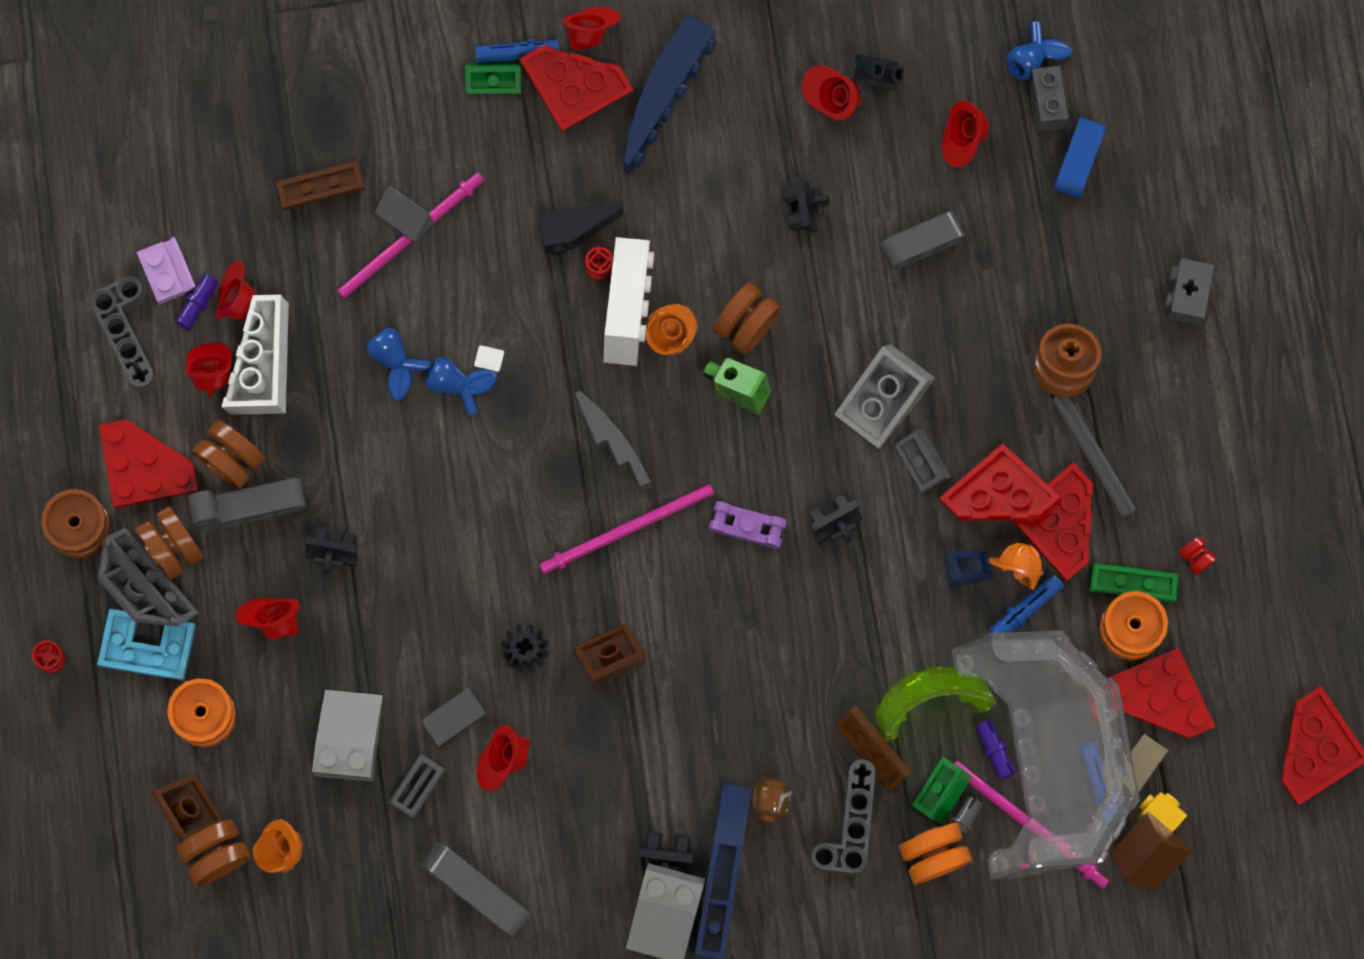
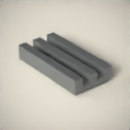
(404, 806)

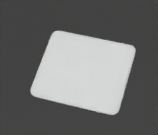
(489, 358)

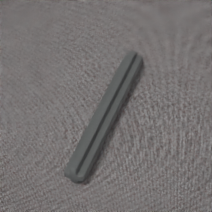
(1094, 455)

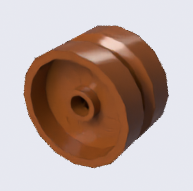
(747, 318)
(1067, 360)
(231, 451)
(59, 521)
(169, 543)
(213, 853)

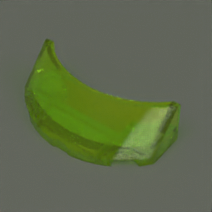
(924, 686)

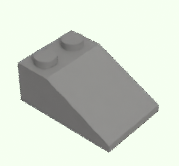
(884, 395)
(347, 736)
(665, 913)

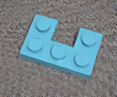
(163, 661)

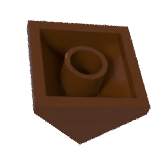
(610, 655)
(187, 807)
(1149, 853)

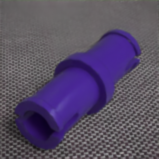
(197, 302)
(995, 750)

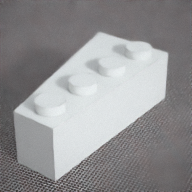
(627, 301)
(261, 361)

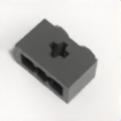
(1048, 99)
(1197, 278)

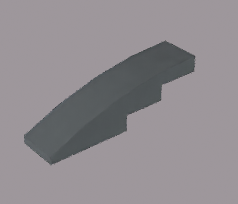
(605, 434)

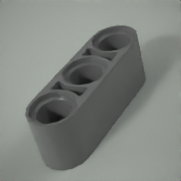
(923, 240)

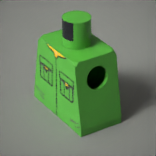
(739, 384)

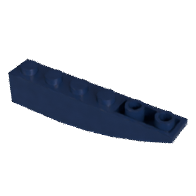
(668, 83)
(723, 872)

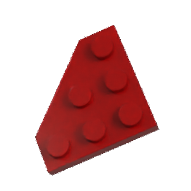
(573, 84)
(143, 467)
(1000, 491)
(1065, 531)
(1164, 696)
(1318, 748)

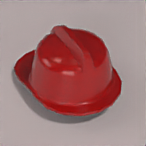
(589, 26)
(830, 92)
(964, 132)
(234, 294)
(209, 366)
(271, 616)
(503, 755)

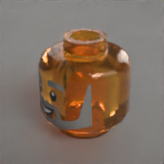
(771, 799)

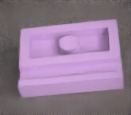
(166, 270)

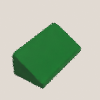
(493, 78)
(942, 790)

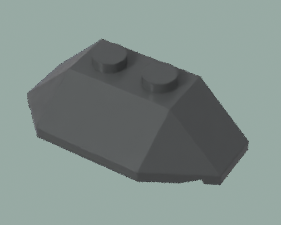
(140, 584)

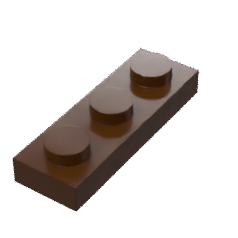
(320, 185)
(873, 748)

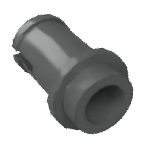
(967, 814)

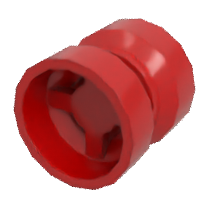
(600, 269)
(1195, 549)
(47, 652)

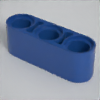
(1079, 157)

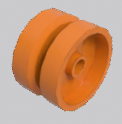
(1145, 614)
(185, 707)
(933, 849)

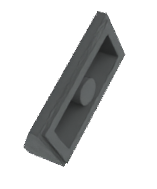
(403, 214)
(922, 460)
(453, 717)

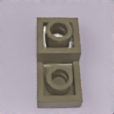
(1146, 758)

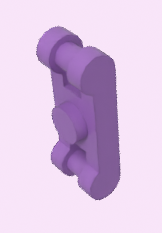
(747, 525)

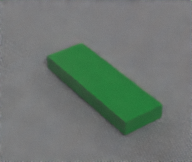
(1119, 580)

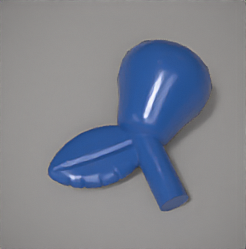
(1031, 55)
(389, 350)
(448, 379)

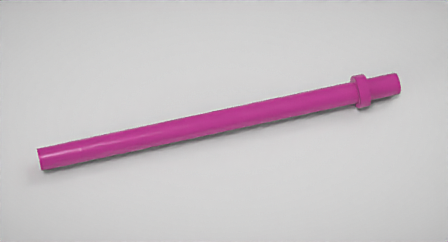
(465, 189)
(559, 560)
(1089, 871)

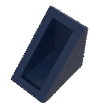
(967, 567)

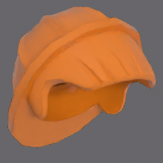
(670, 329)
(1023, 561)
(278, 847)

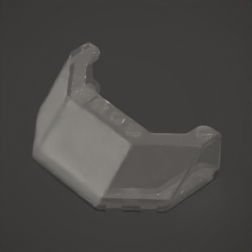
(1067, 748)

